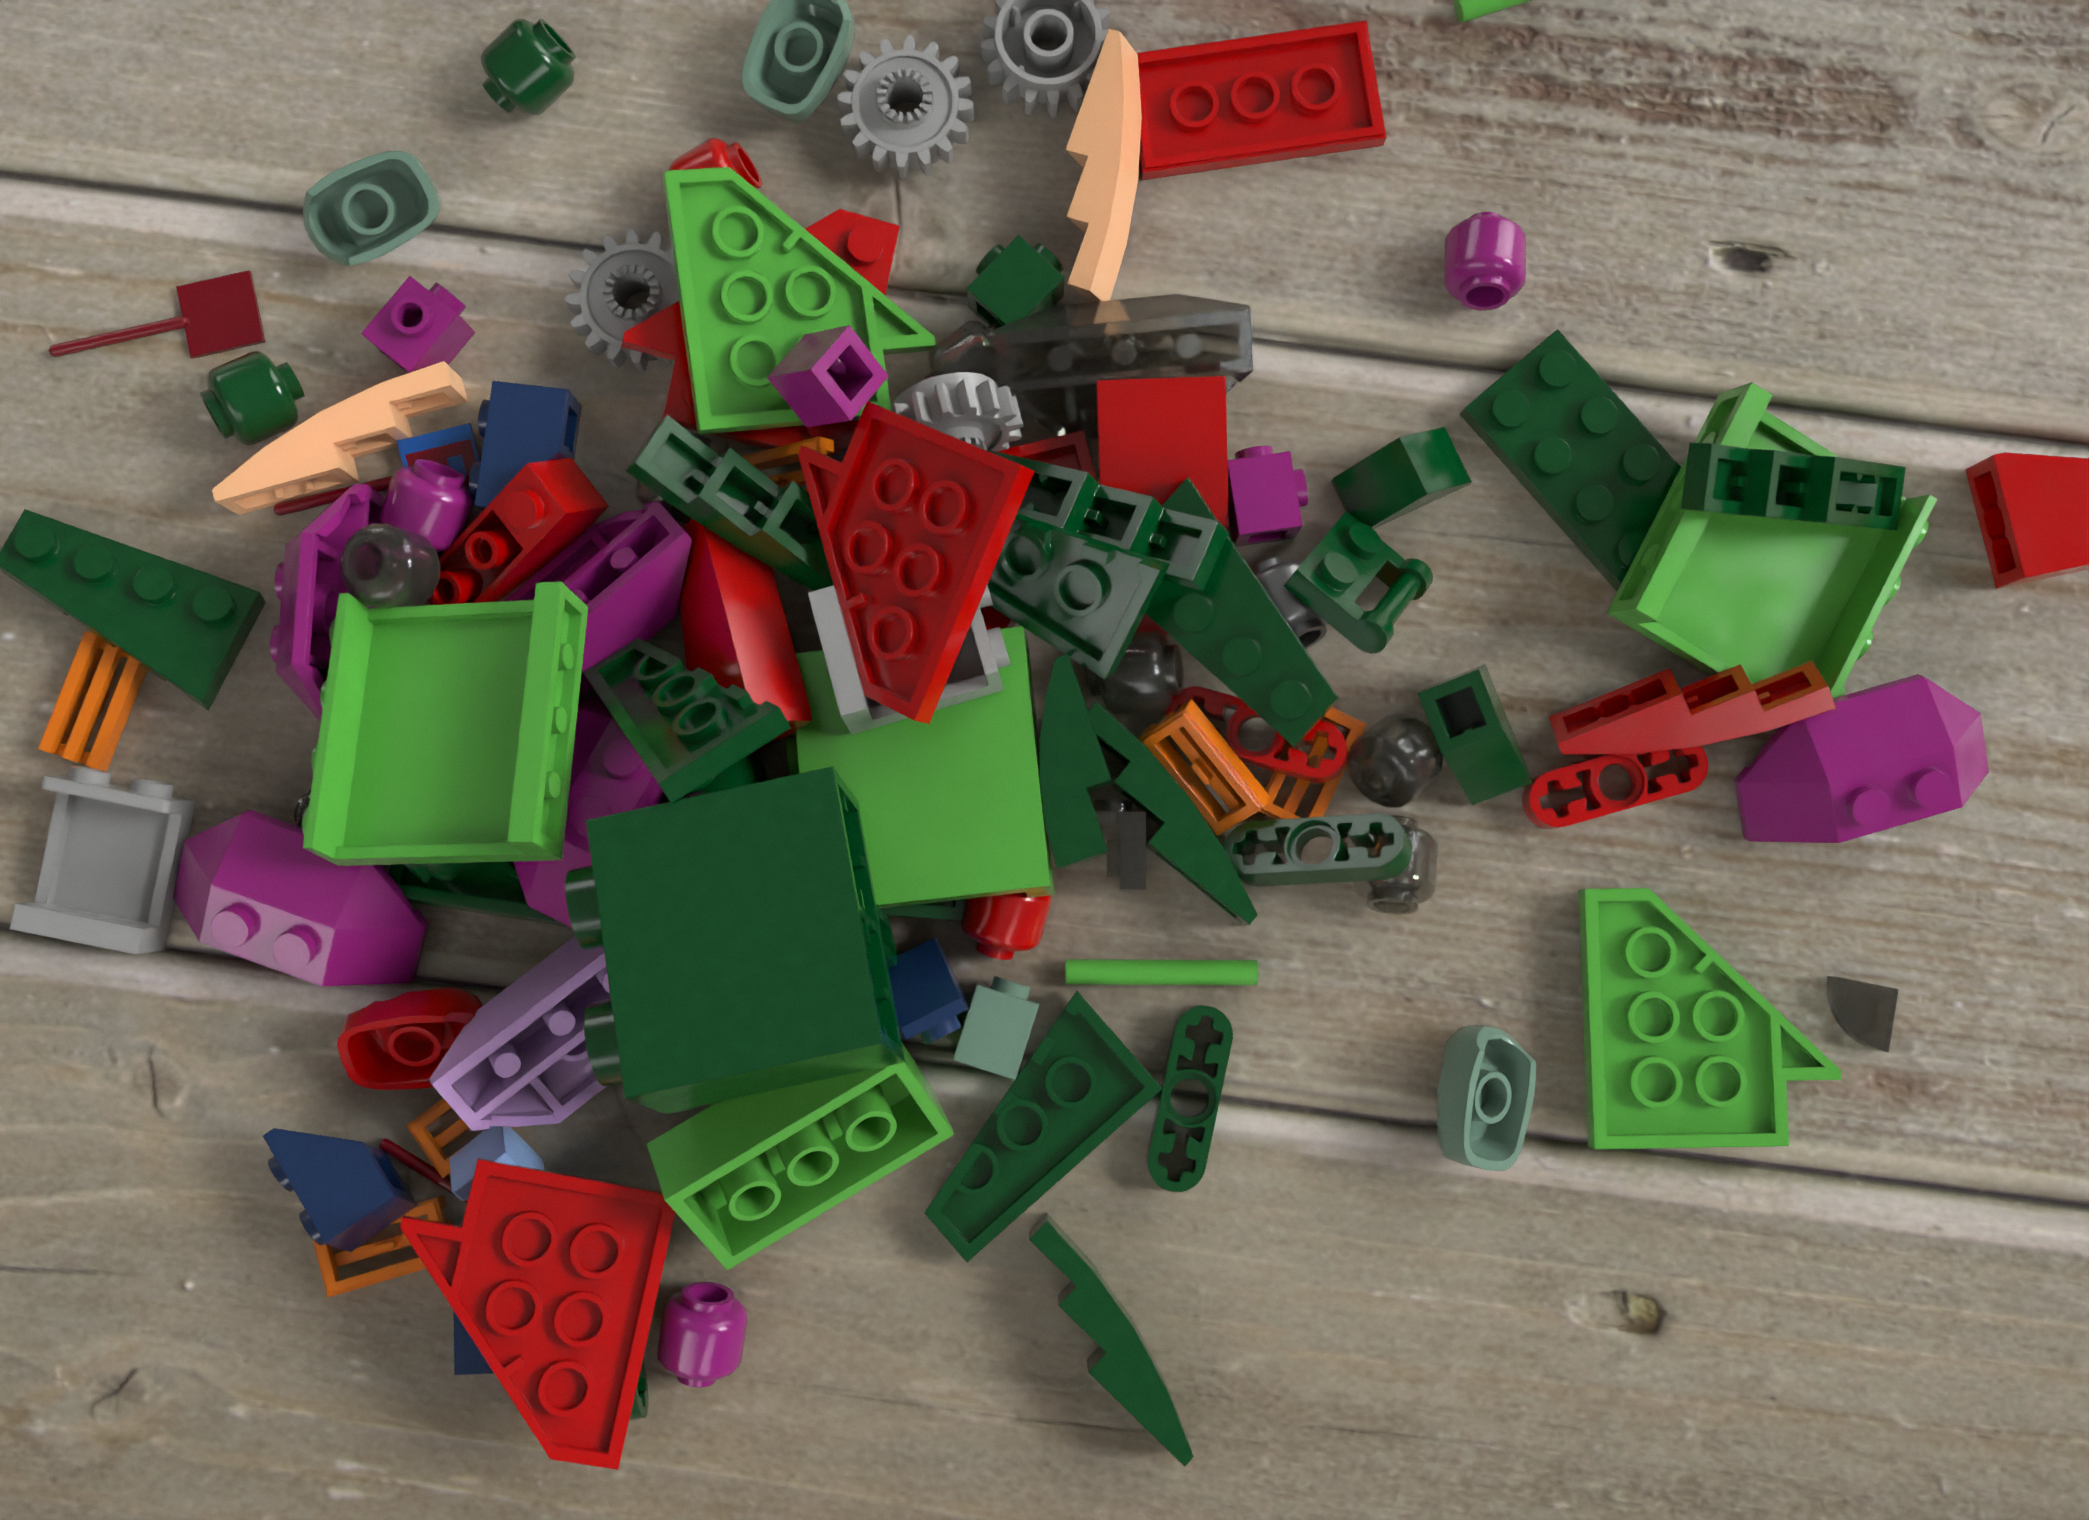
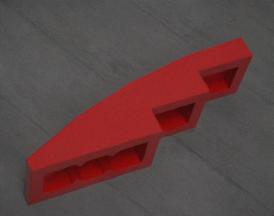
(1662, 716)

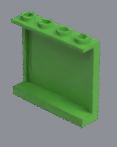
(1758, 586)
(447, 731)
(942, 802)

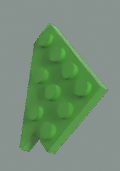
(752, 292)
(1678, 1036)

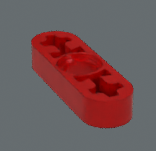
(1298, 764)
(1576, 812)

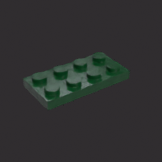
(1576, 452)

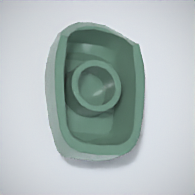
(797, 55)
(370, 207)
(1484, 1098)

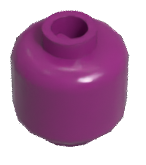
(1485, 261)
(429, 502)
(702, 1334)

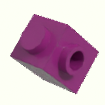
(419, 326)
(828, 376)
(1264, 496)

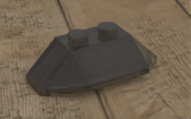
(1064, 349)

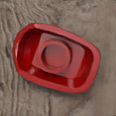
(403, 1038)

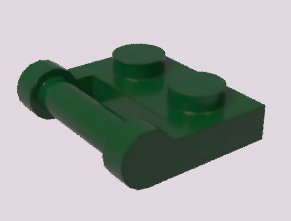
(1341, 571)

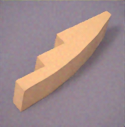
(1109, 150)
(323, 448)

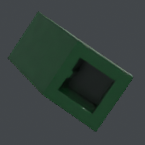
(1475, 734)

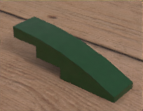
(1792, 486)
(735, 502)
(1123, 519)
(1184, 835)
(1122, 1359)

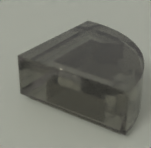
(1863, 1010)

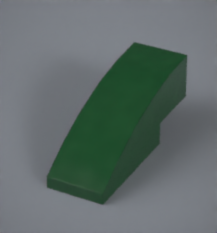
(1069, 770)

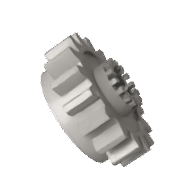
(1039, 73)
(900, 77)
(608, 286)
(965, 408)

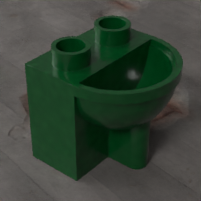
(735, 944)

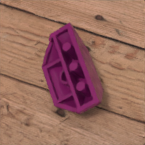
(626, 575)
(310, 592)
(1864, 766)
(604, 781)
(280, 906)

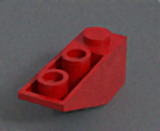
(518, 533)

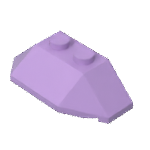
(526, 1047)

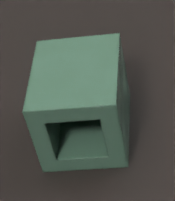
(997, 1028)

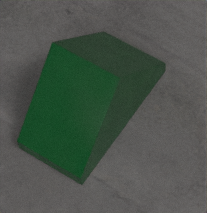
(1401, 477)

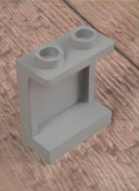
(971, 677)
(108, 863)

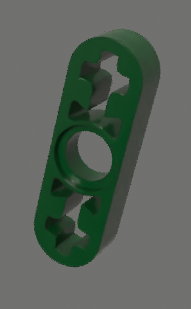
(1293, 834)
(1164, 1141)

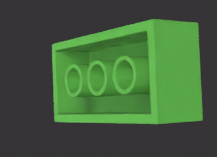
(791, 1153)

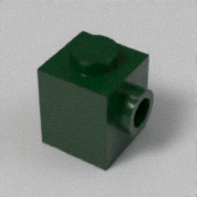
(1015, 282)

